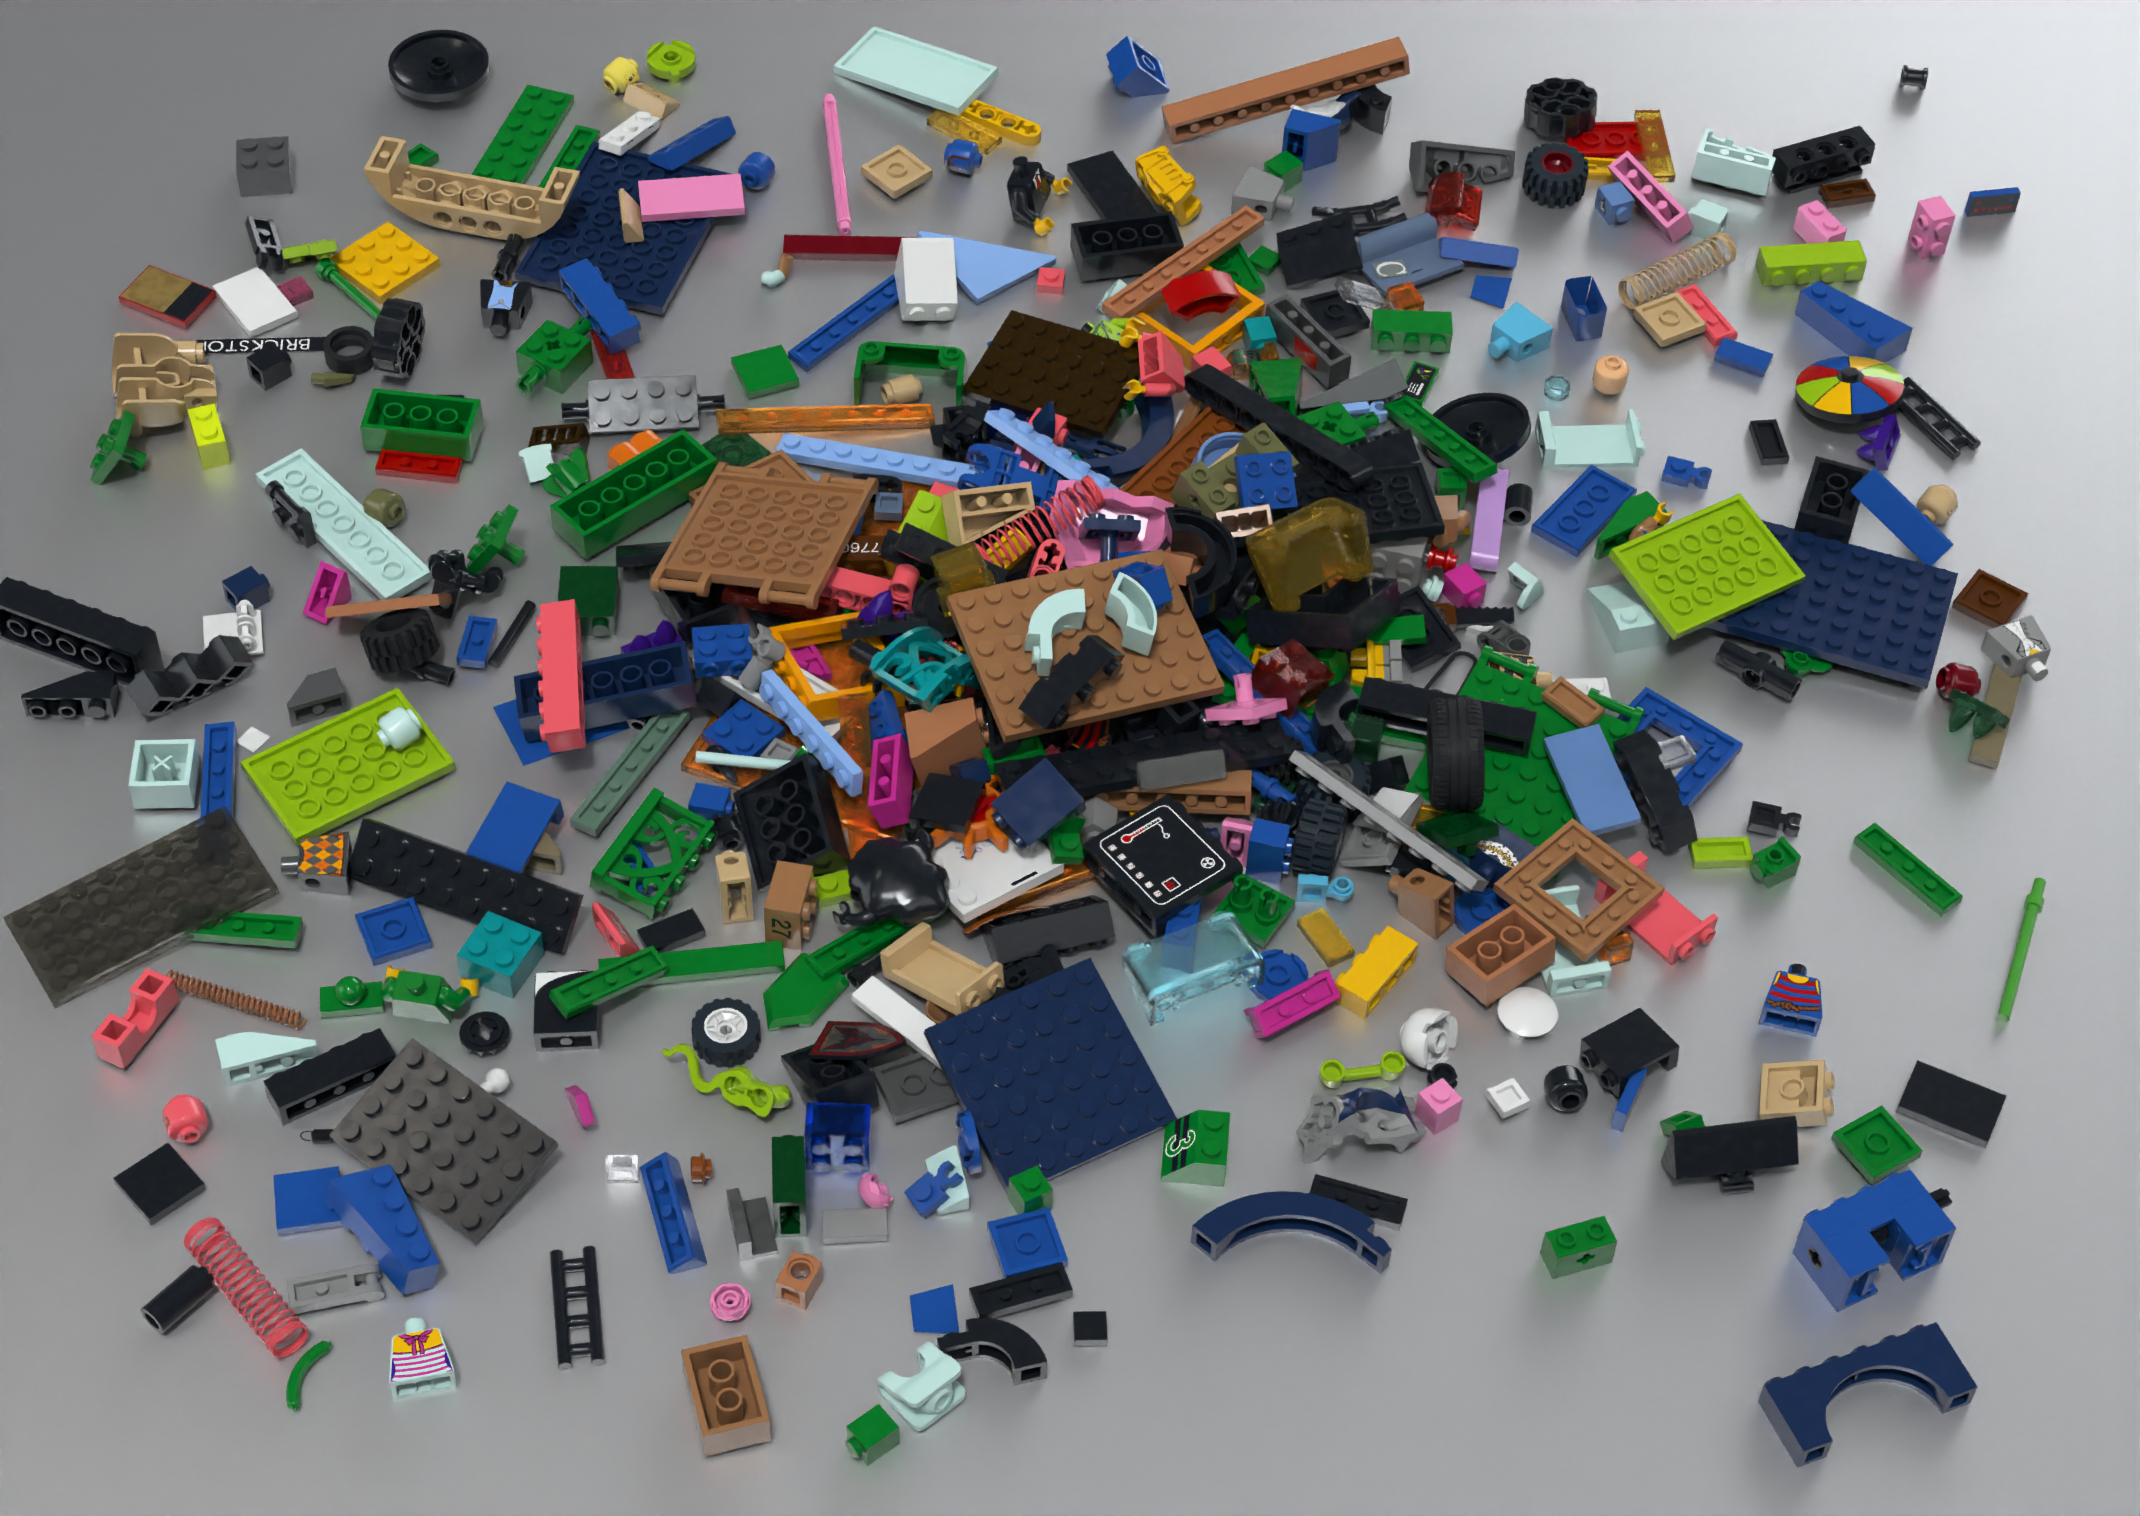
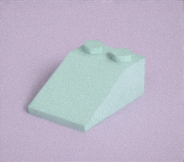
(1626, 617)

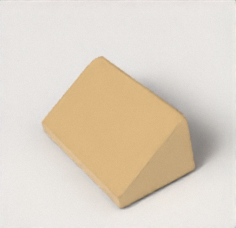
(649, 100)
(630, 218)

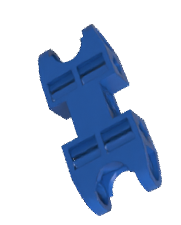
(992, 471)

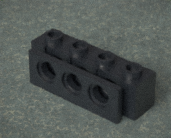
(1831, 160)

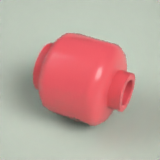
(185, 1118)

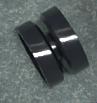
(928, 602)

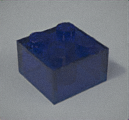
(838, 1137)

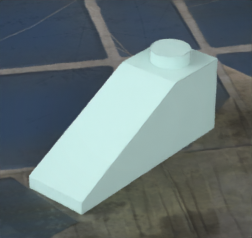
(261, 1055)

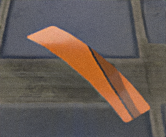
(989, 918)

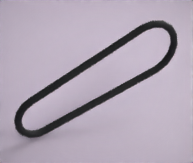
(1447, 663)

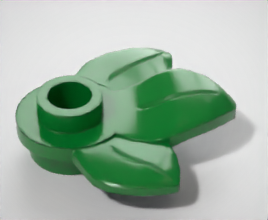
(1800, 663)

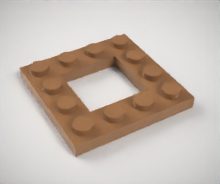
(1582, 937)

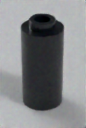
(178, 1298)

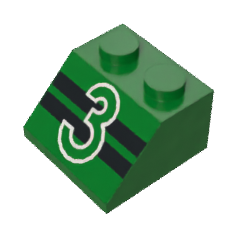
(1196, 1148)

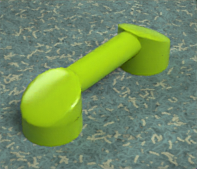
(1390, 1068)

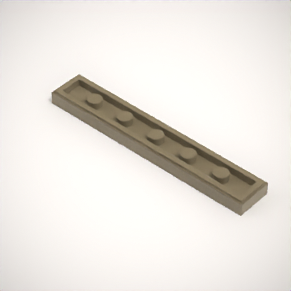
(2002, 696)

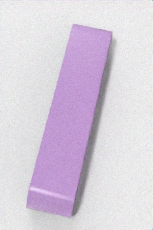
(1489, 522)

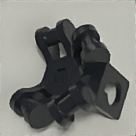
(451, 575)

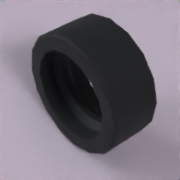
(345, 337)

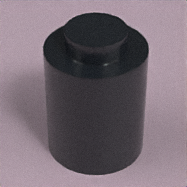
(1518, 504)

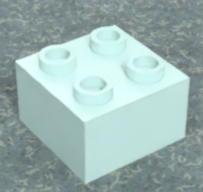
(164, 773)

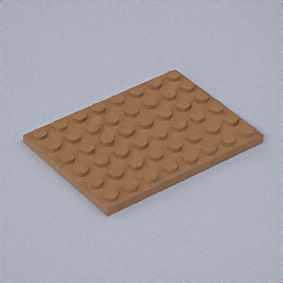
(995, 628)

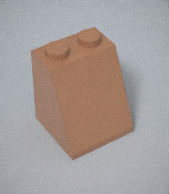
(945, 736)

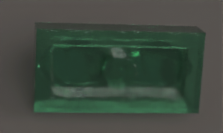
(1965, 708)

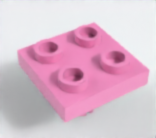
(1245, 706)

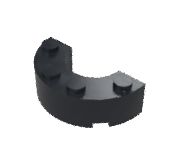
(1214, 545)

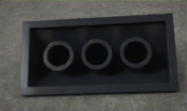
(1731, 1148)

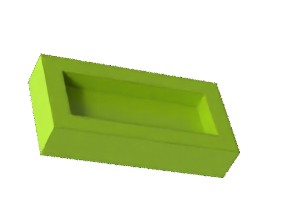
(1720, 852)

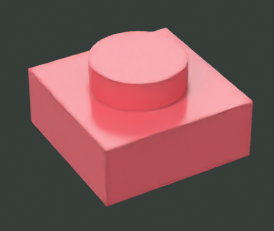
(1050, 280)

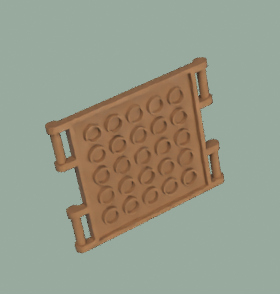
(764, 534)

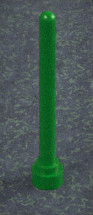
(328, 271)

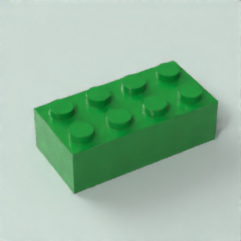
(422, 423)

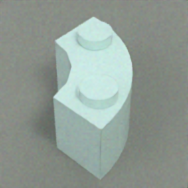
(1133, 612)

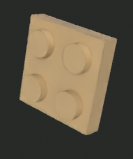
(896, 171)
(1669, 319)

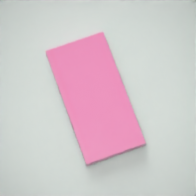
(691, 197)

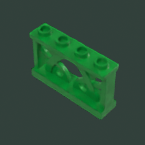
(645, 818)

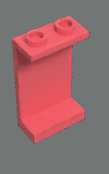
(1666, 923)

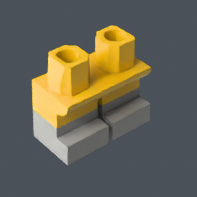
(1379, 662)

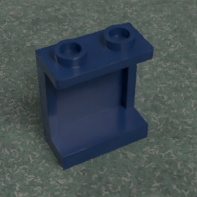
(1036, 805)

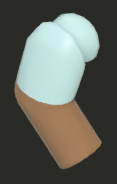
(780, 274)

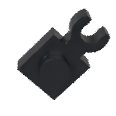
(1769, 819)

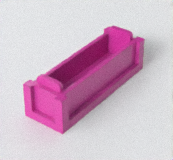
(1293, 1004)

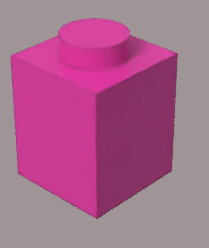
(1464, 587)

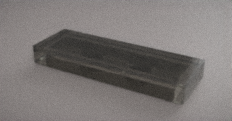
(1180, 769)

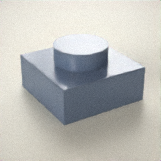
(888, 506)

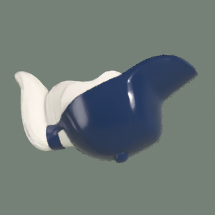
(1336, 108)

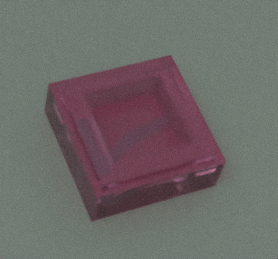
(296, 291)

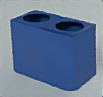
(1574, 296)

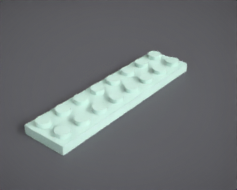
(346, 529)

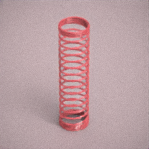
(1092, 494)
(212, 1242)

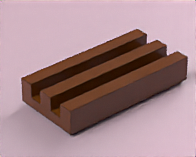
(1847, 193)

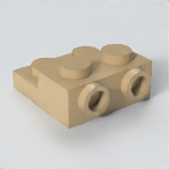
(1797, 1091)

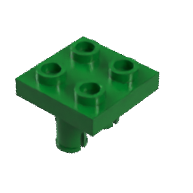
(1257, 908)

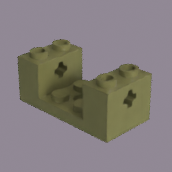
(1204, 486)

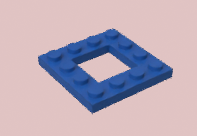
(1713, 745)

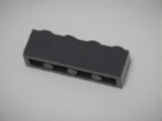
(329, 1076)

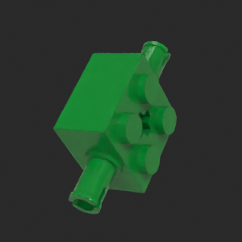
(554, 356)
(1338, 424)

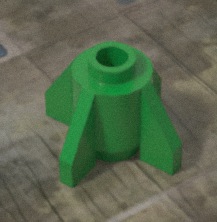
(568, 475)

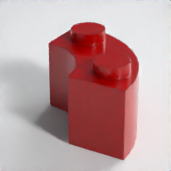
(1200, 294)

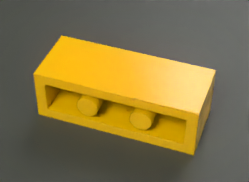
(1376, 971)

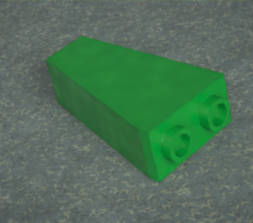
(1278, 381)

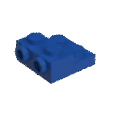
(721, 650)

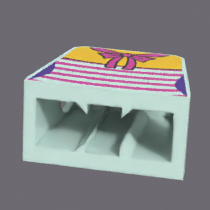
(419, 1362)

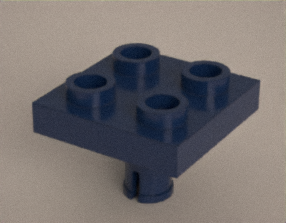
(1109, 532)

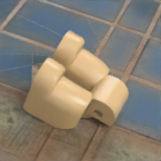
(156, 382)

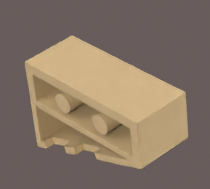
(984, 509)

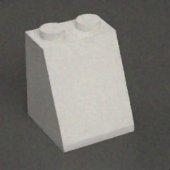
(926, 279)

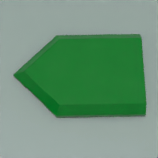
(800, 995)

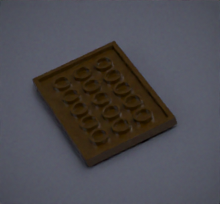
(1049, 361)

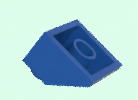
(1136, 69)

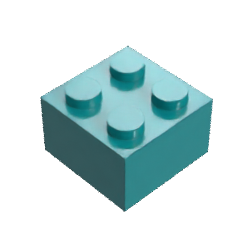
(500, 954)

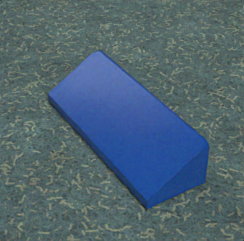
(1478, 252)

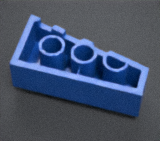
(1852, 324)
(386, 1224)

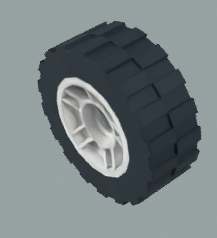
(725, 1017)

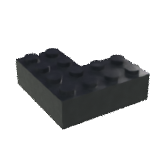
(1335, 619)

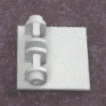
(243, 623)

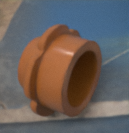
(700, 1168)

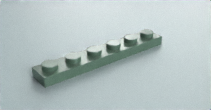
(628, 771)

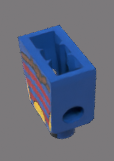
(1793, 1002)

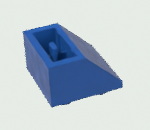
(1311, 138)

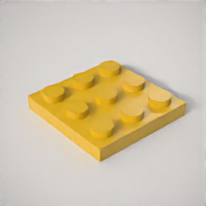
(385, 262)

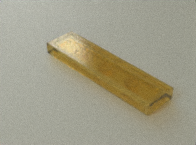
(1654, 145)

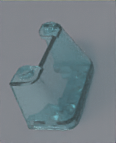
(1191, 964)

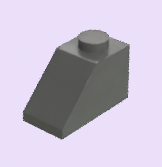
(317, 698)

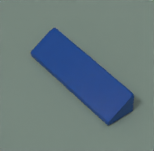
(693, 143)
(1901, 517)
(673, 1214)

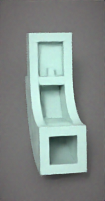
(1052, 616)

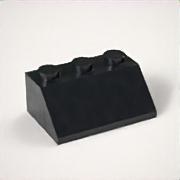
(1320, 250)

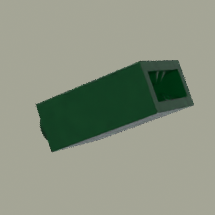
(595, 596)
(789, 1186)

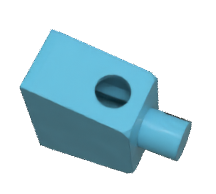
(1519, 334)

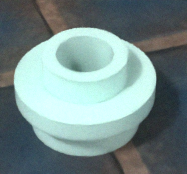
(1433, 588)

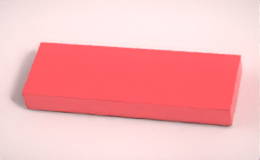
(1717, 325)

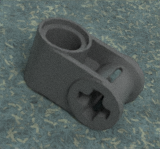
(1504, 640)

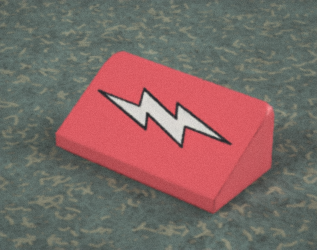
(613, 931)

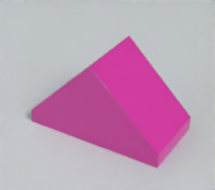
(329, 589)

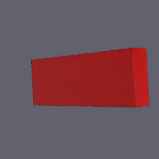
(419, 466)

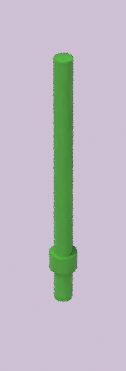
(2033, 906)

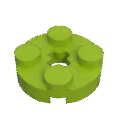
(662, 60)

